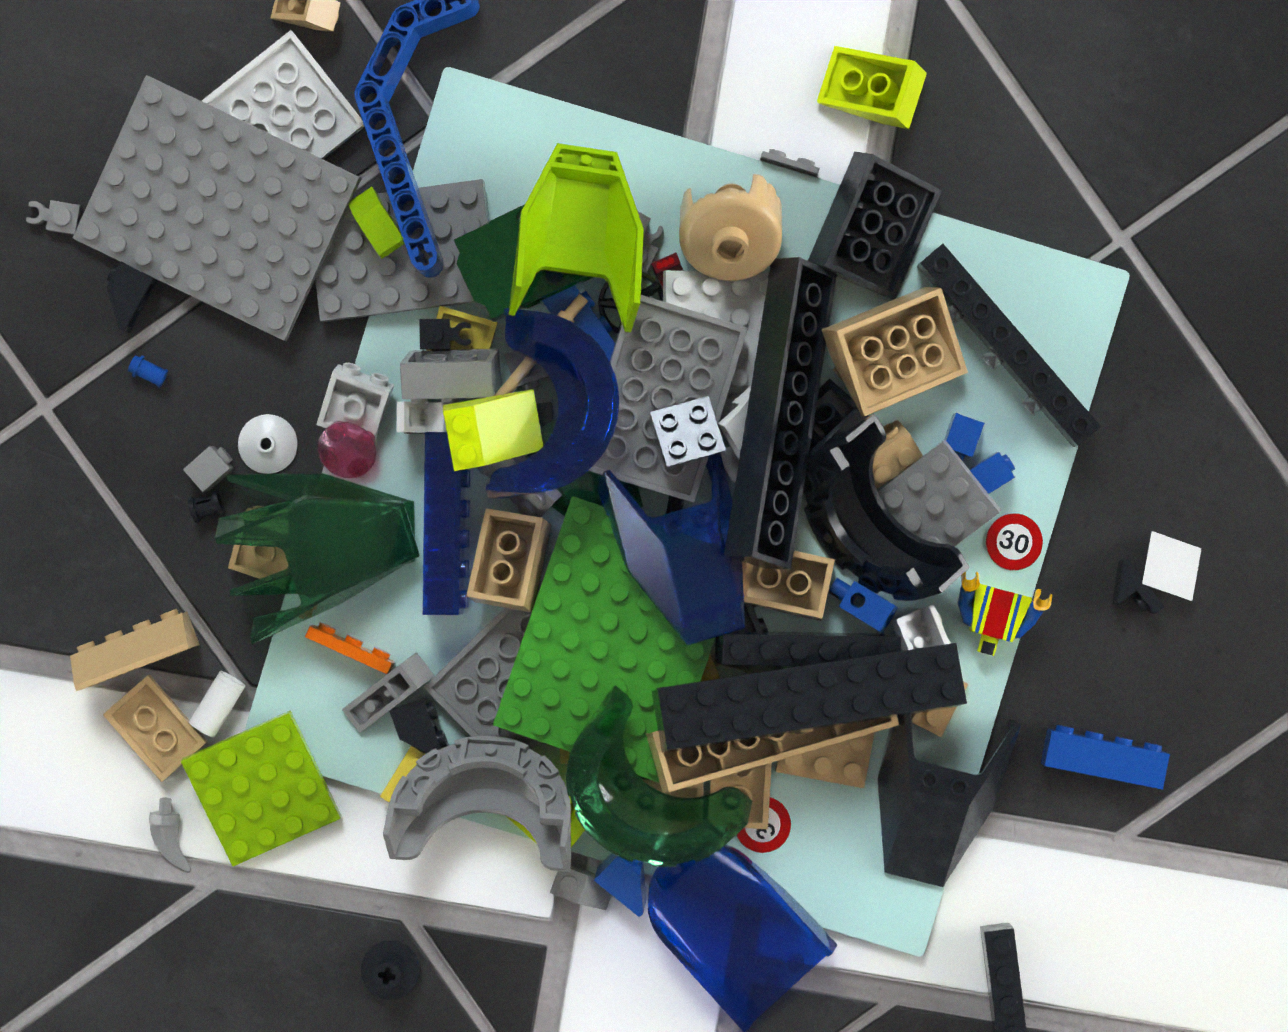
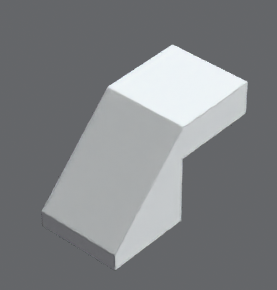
(420, 417)

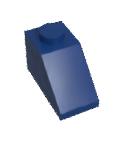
(623, 881)

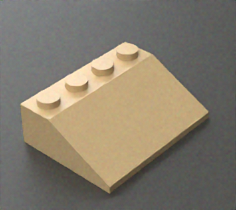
(896, 349)

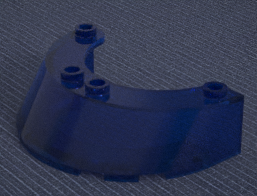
(586, 403)

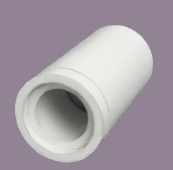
(217, 704)

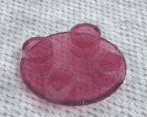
(347, 449)

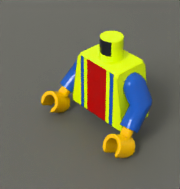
(997, 612)

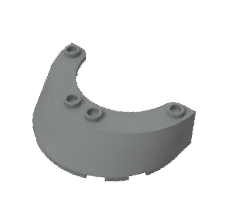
(481, 777)

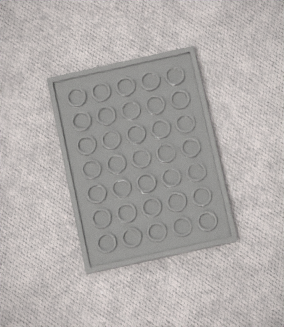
(216, 208)

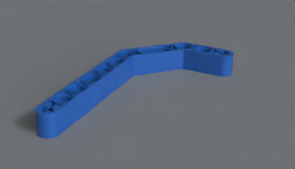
(389, 135)

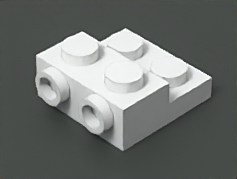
(355, 398)

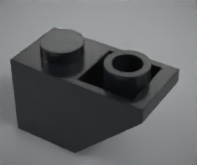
(417, 725)

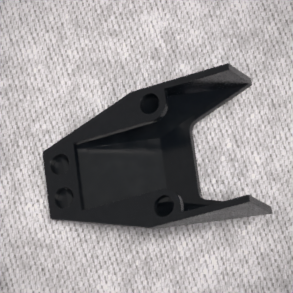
(933, 810)

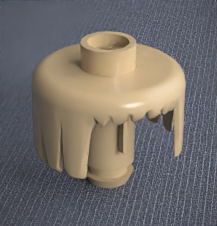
(732, 231)

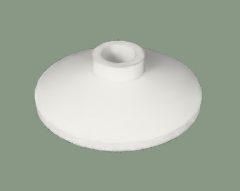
(282, 449)

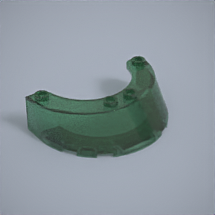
(630, 814)

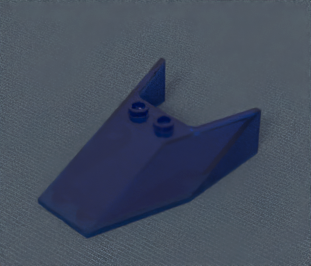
(682, 557)

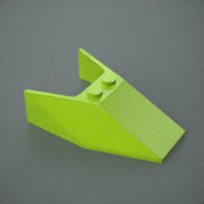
(582, 225)

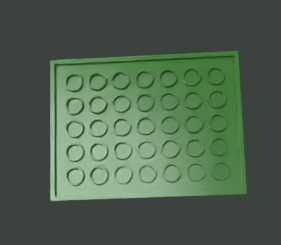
(586, 636)

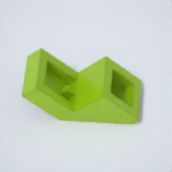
(376, 222)

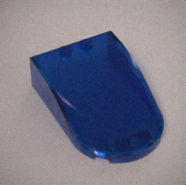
(735, 931)

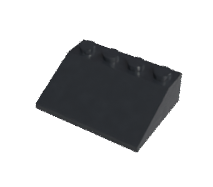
(875, 224)

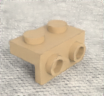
(894, 454)

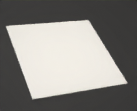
(1171, 566)

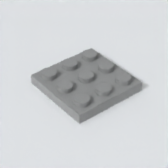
(939, 498)

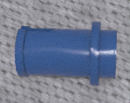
(147, 370)

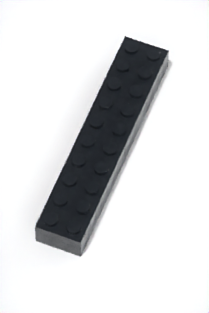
(780, 414)
(808, 697)

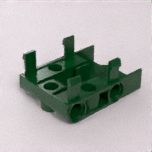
(489, 262)

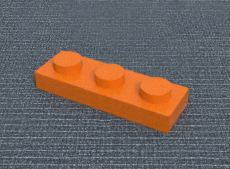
(350, 647)

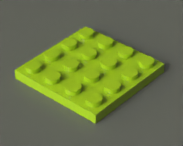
(261, 788)

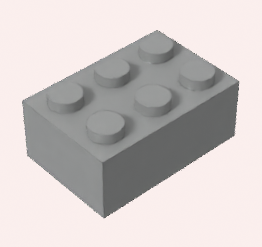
(450, 374)

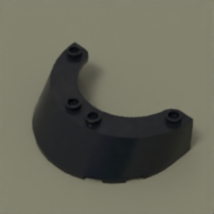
(860, 529)

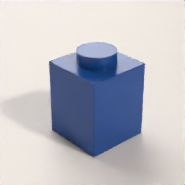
(963, 435)
(993, 471)

